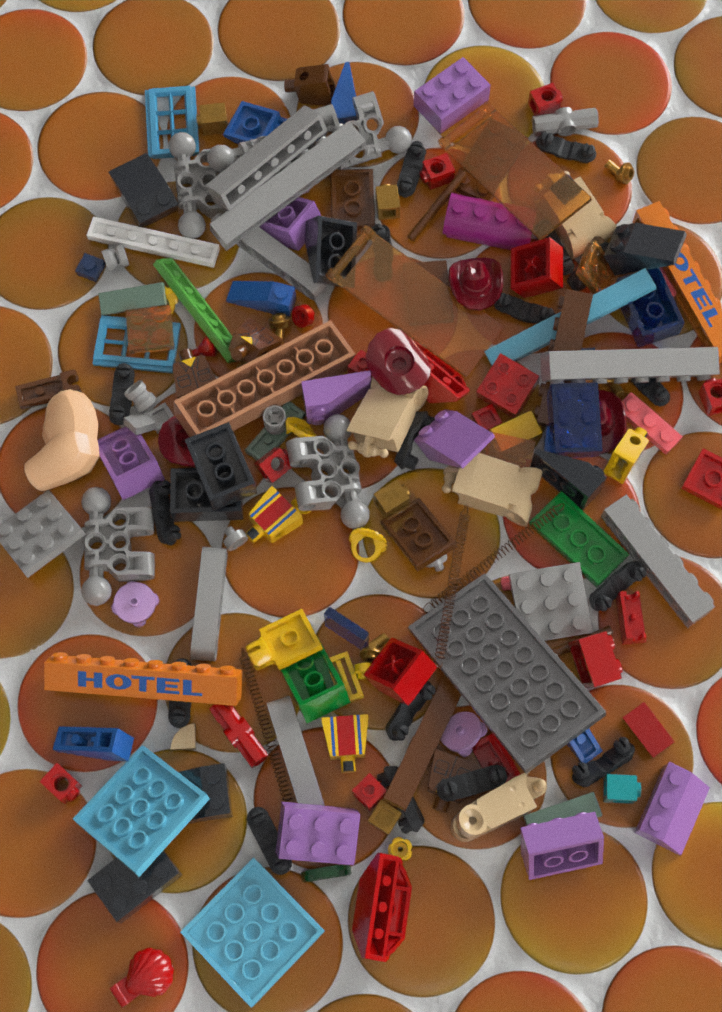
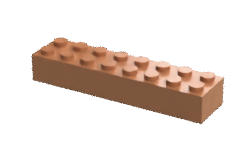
(265, 381)

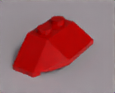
(444, 382)
(381, 907)

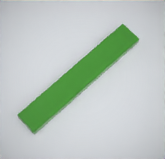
(196, 305)

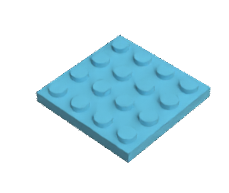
(141, 810)
(252, 932)

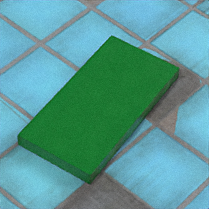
(580, 539)

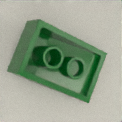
(313, 686)

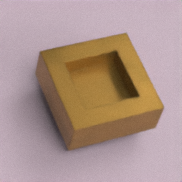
(384, 817)

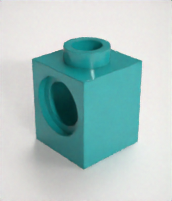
(621, 789)

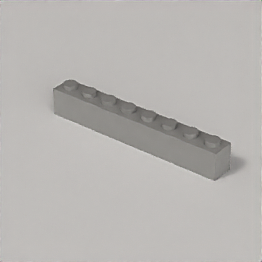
(287, 185)
(629, 364)

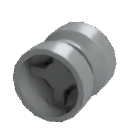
(115, 257)
(140, 396)
(277, 415)

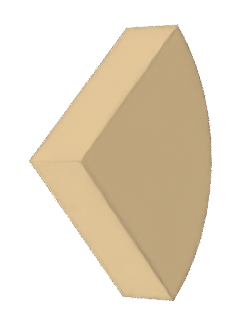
(185, 738)

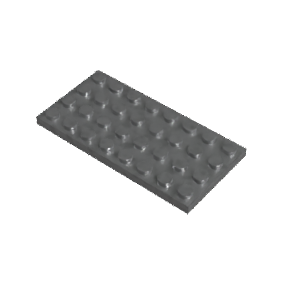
(508, 673)

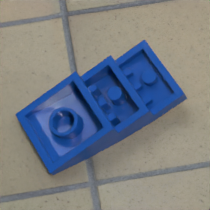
(252, 122)

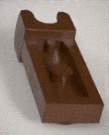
(42, 390)

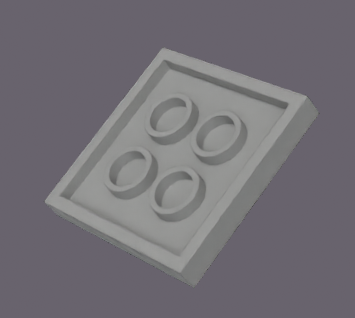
(39, 533)
(552, 600)

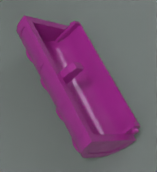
(483, 223)

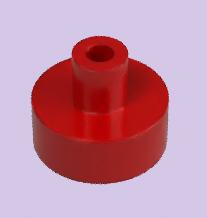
(303, 315)

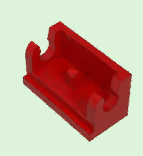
(630, 618)
(648, 729)
(491, 752)

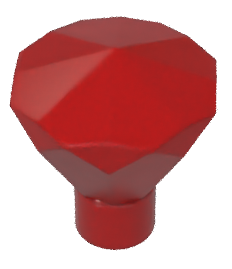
(205, 348)

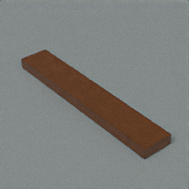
(423, 745)

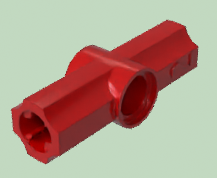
(239, 734)

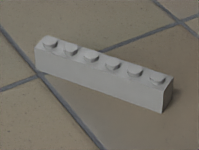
(266, 158)
(661, 565)

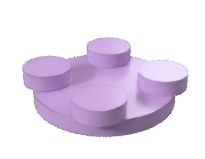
(135, 603)
(463, 733)

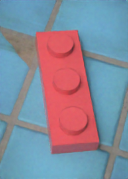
(658, 430)

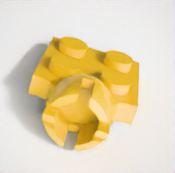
(284, 642)

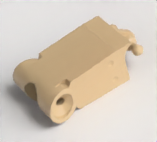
(585, 226)
(384, 420)
(494, 487)
(498, 807)

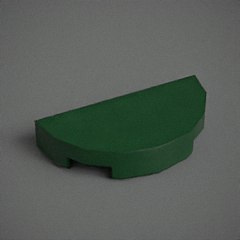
(326, 873)

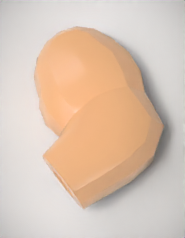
(70, 442)

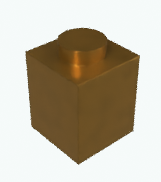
(212, 118)
(387, 202)
(391, 498)

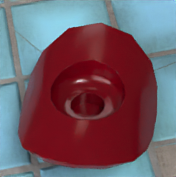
(476, 282)
(397, 362)
(612, 420)
(172, 443)

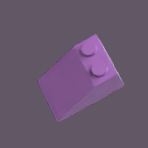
(290, 223)
(333, 395)
(452, 439)
(129, 462)

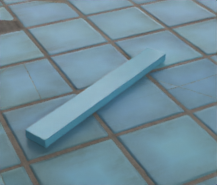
(602, 304)

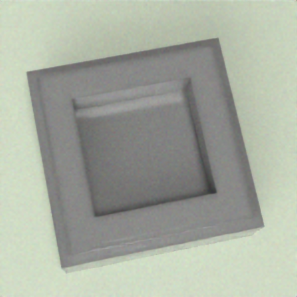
(160, 415)
(139, 423)

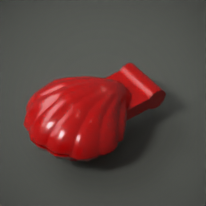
(148, 975)

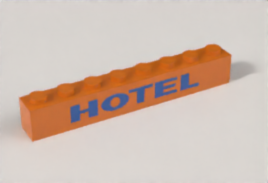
(692, 290)
(143, 679)

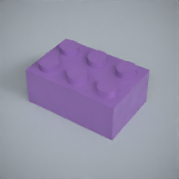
(451, 95)
(317, 833)
(562, 845)

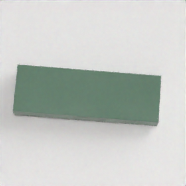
(132, 298)
(265, 441)
(584, 803)

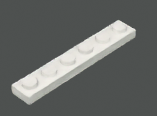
(153, 242)

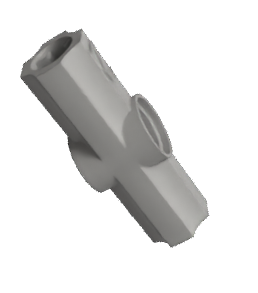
(565, 121)

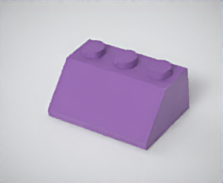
(672, 808)

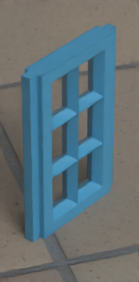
(152, 118)
(143, 364)

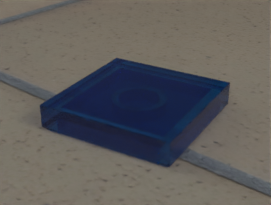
(346, 628)

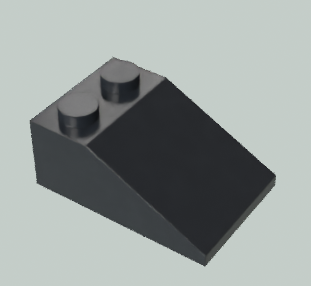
(144, 190)
(326, 244)
(643, 246)
(221, 466)
(571, 476)
(215, 783)

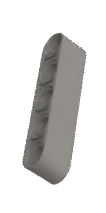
(281, 261)
(208, 604)
(294, 752)

